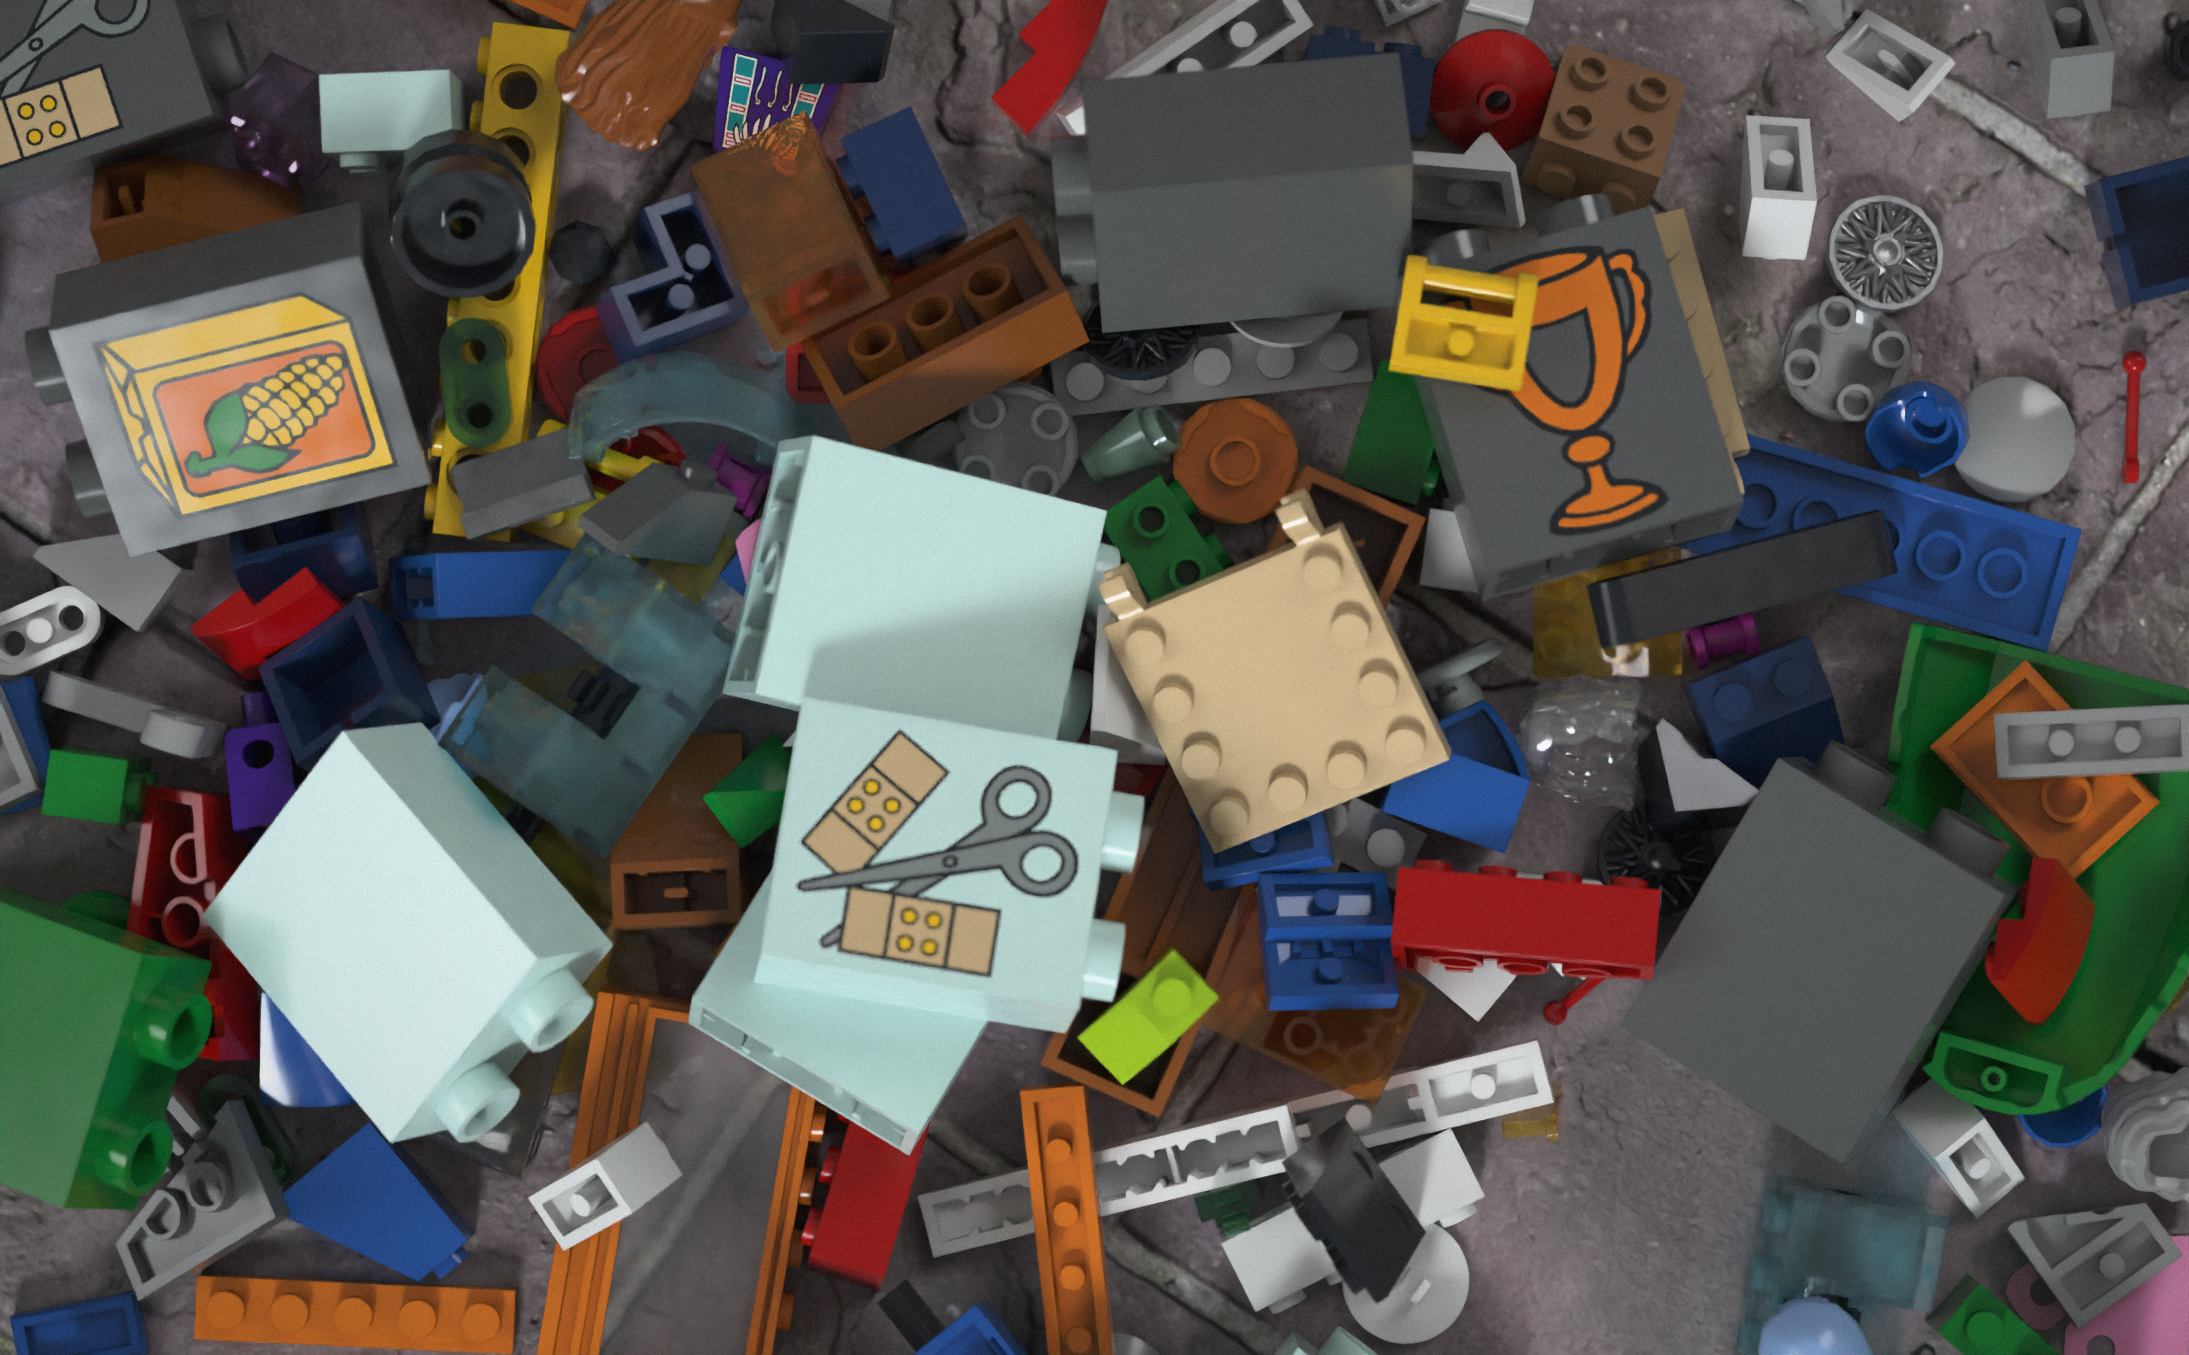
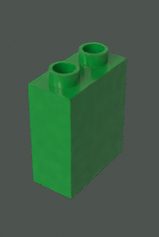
(90, 1053)

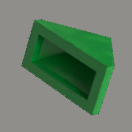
(753, 792)

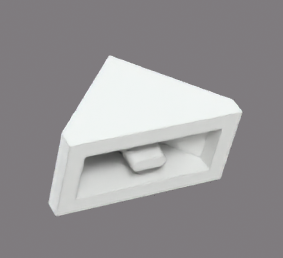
(1889, 64)

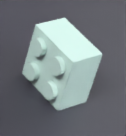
(383, 114)

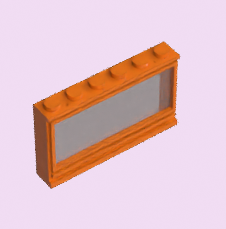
(713, 1249)

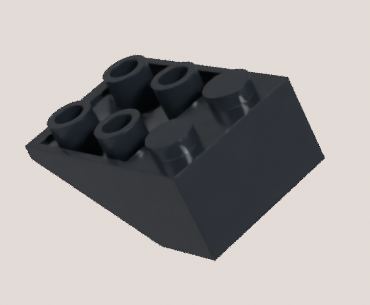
(1352, 1210)

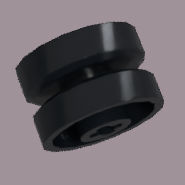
(461, 213)

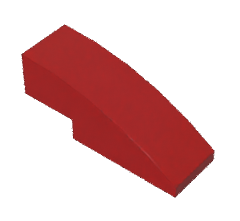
(1060, 45)

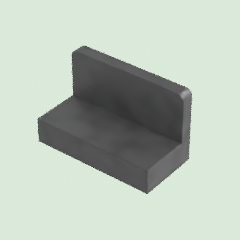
(520, 485)

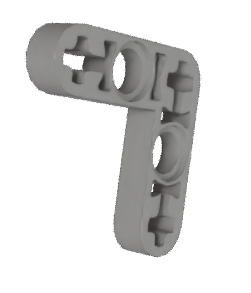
(158, 723)

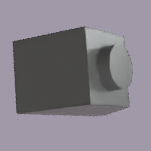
(664, 514)

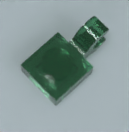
(1229, 1206)

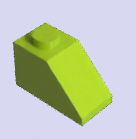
(1148, 1016)

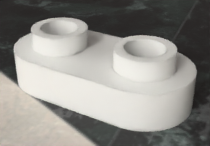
(44, 629)

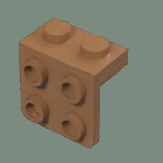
(1604, 130)

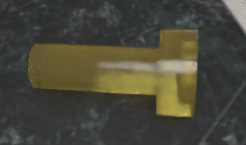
(1545, 1127)

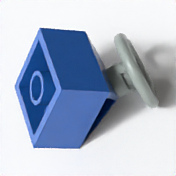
(1486, 778)

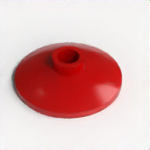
(1487, 64)

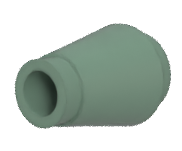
(1133, 445)

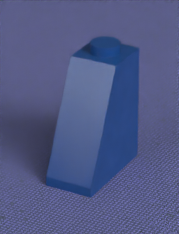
(470, 584)
(381, 1206)

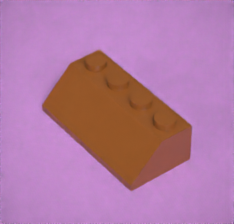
(946, 337)

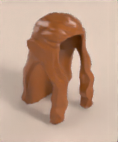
(641, 64)

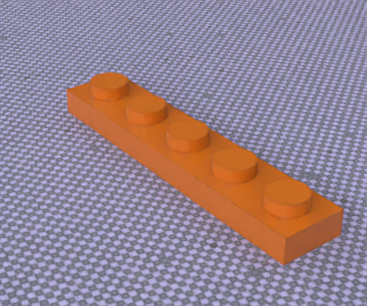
(1067, 1219)
(356, 1313)

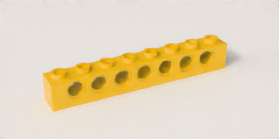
(505, 56)

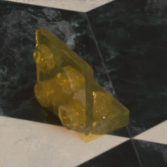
(1568, 638)

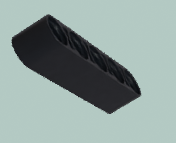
(1742, 578)

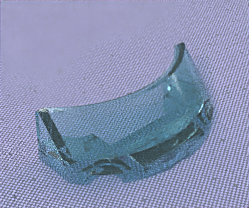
(679, 389)

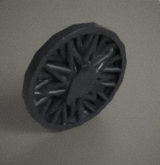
(1138, 353)
(1667, 861)

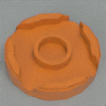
(1236, 460)

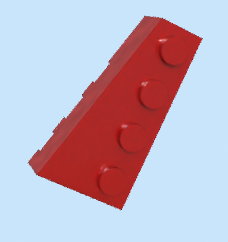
(180, 869)
(1524, 922)
(862, 1209)

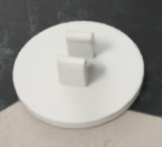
(1424, 1297)

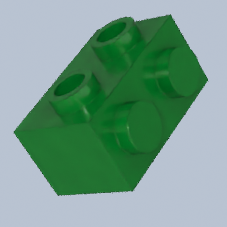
(1161, 541)

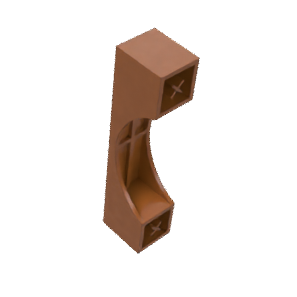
(1165, 893)

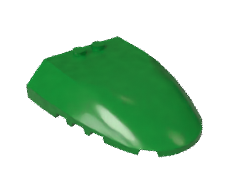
(2138, 885)

